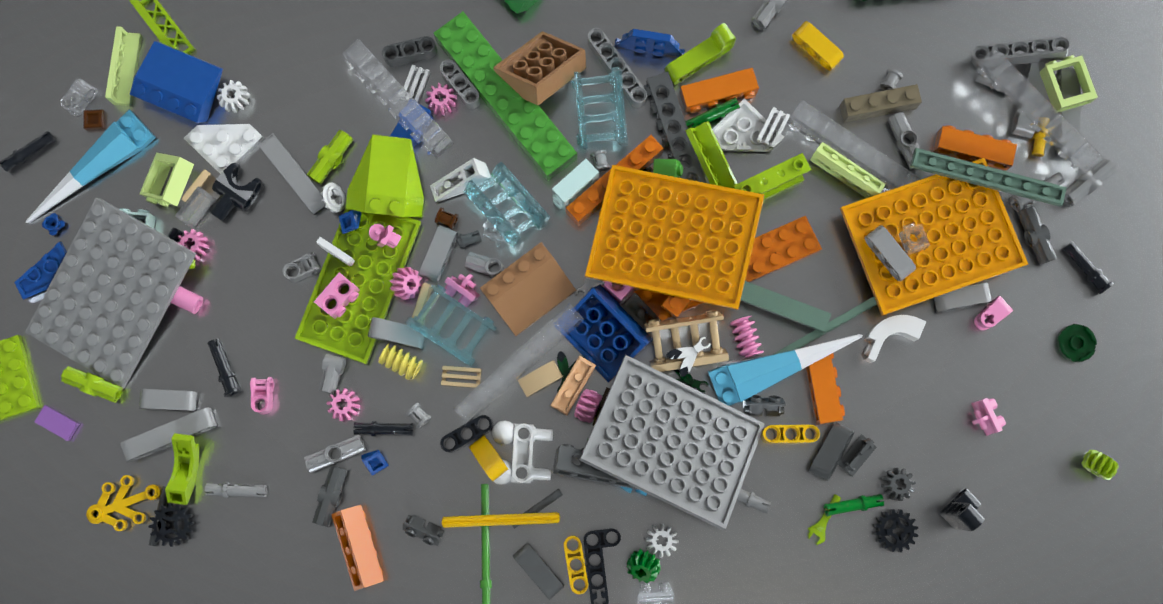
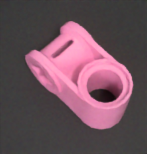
(994, 312)
(262, 390)

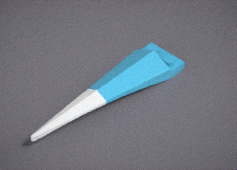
(114, 146)
(746, 378)

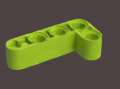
(703, 54)

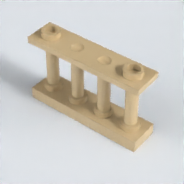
(716, 354)

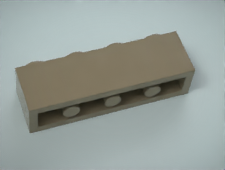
(880, 103)

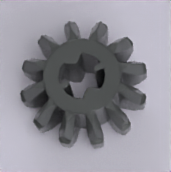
(903, 479)

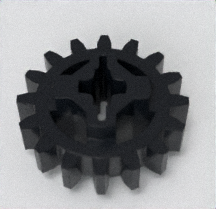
(165, 531)
(898, 538)

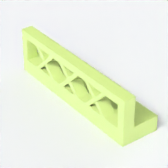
(123, 67)
(847, 171)

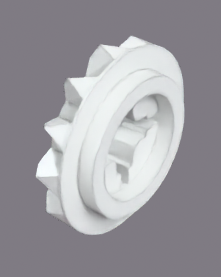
(335, 190)

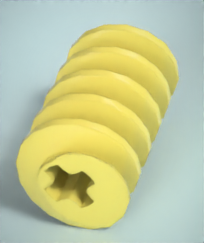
(400, 362)

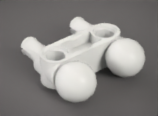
(504, 433)

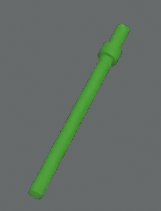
(485, 583)

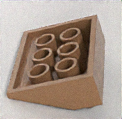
(541, 67)
(528, 289)

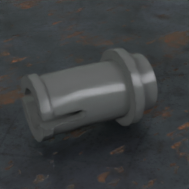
(468, 239)

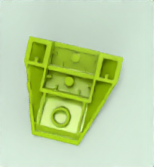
(387, 179)

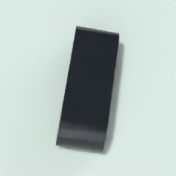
(460, 442)

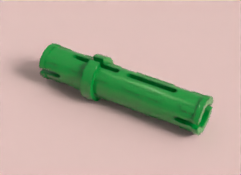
(714, 113)
(861, 503)

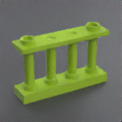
(777, 177)

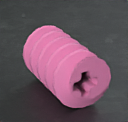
(746, 337)

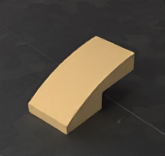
(540, 378)

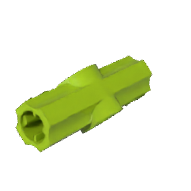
(330, 157)
(91, 384)

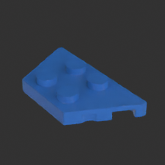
(652, 42)

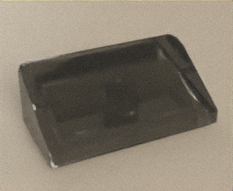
(639, 310)

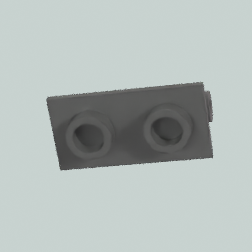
(757, 404)
(857, 455)
(430, 534)

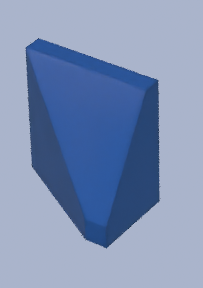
(349, 221)
(374, 461)

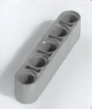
(1028, 47)
(616, 60)
(1032, 74)
(1069, 87)
(292, 173)
(161, 436)

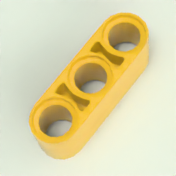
(818, 45)
(799, 434)
(488, 458)
(575, 574)

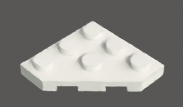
(741, 129)
(223, 143)

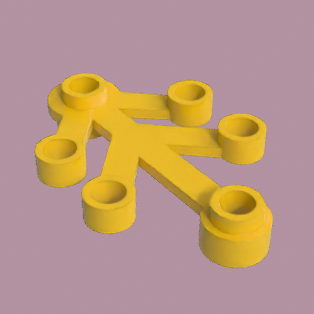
(120, 504)

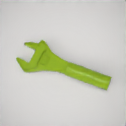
(820, 528)

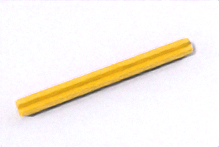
(503, 519)

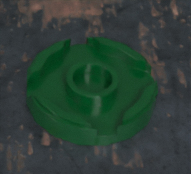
(1076, 343)

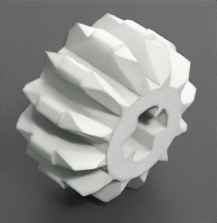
(233, 103)
(664, 534)

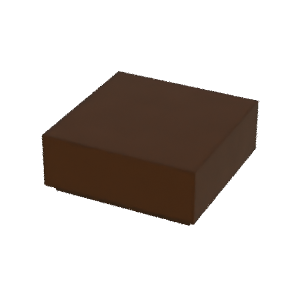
(94, 119)

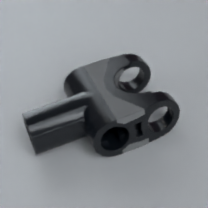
(231, 193)

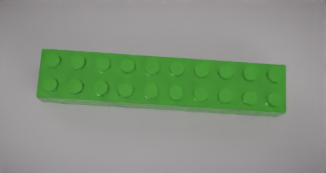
(521, 118)

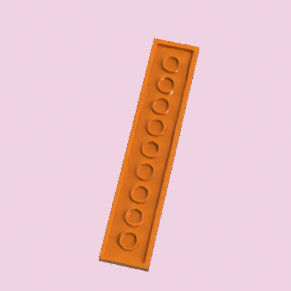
(769, 253)

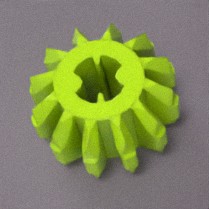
(1100, 464)

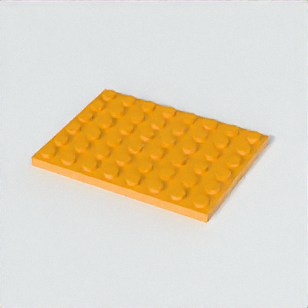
(965, 232)
(675, 236)

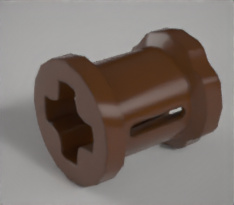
(446, 218)

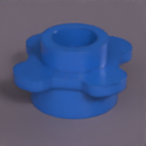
(48, 221)

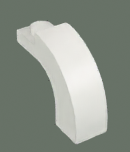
(901, 325)

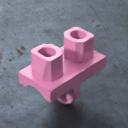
(384, 235)
(468, 294)
(986, 417)

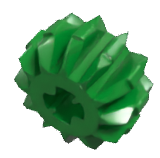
(643, 566)

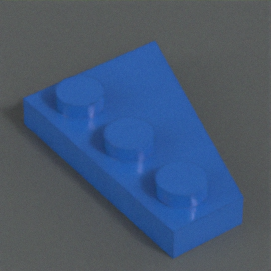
(42, 273)

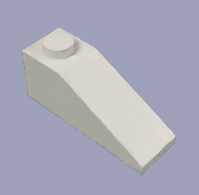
(457, 180)

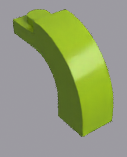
(185, 469)

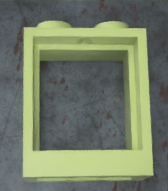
(1053, 90)
(157, 176)

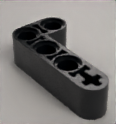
(962, 512)
(600, 568)

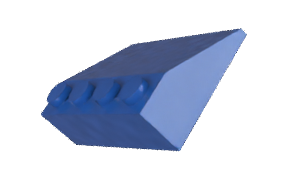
(177, 82)
(606, 332)

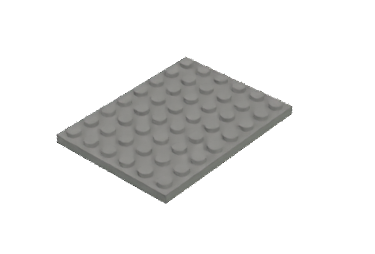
(110, 292)
(673, 442)

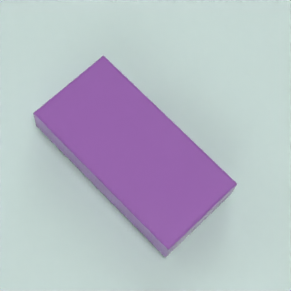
(57, 423)

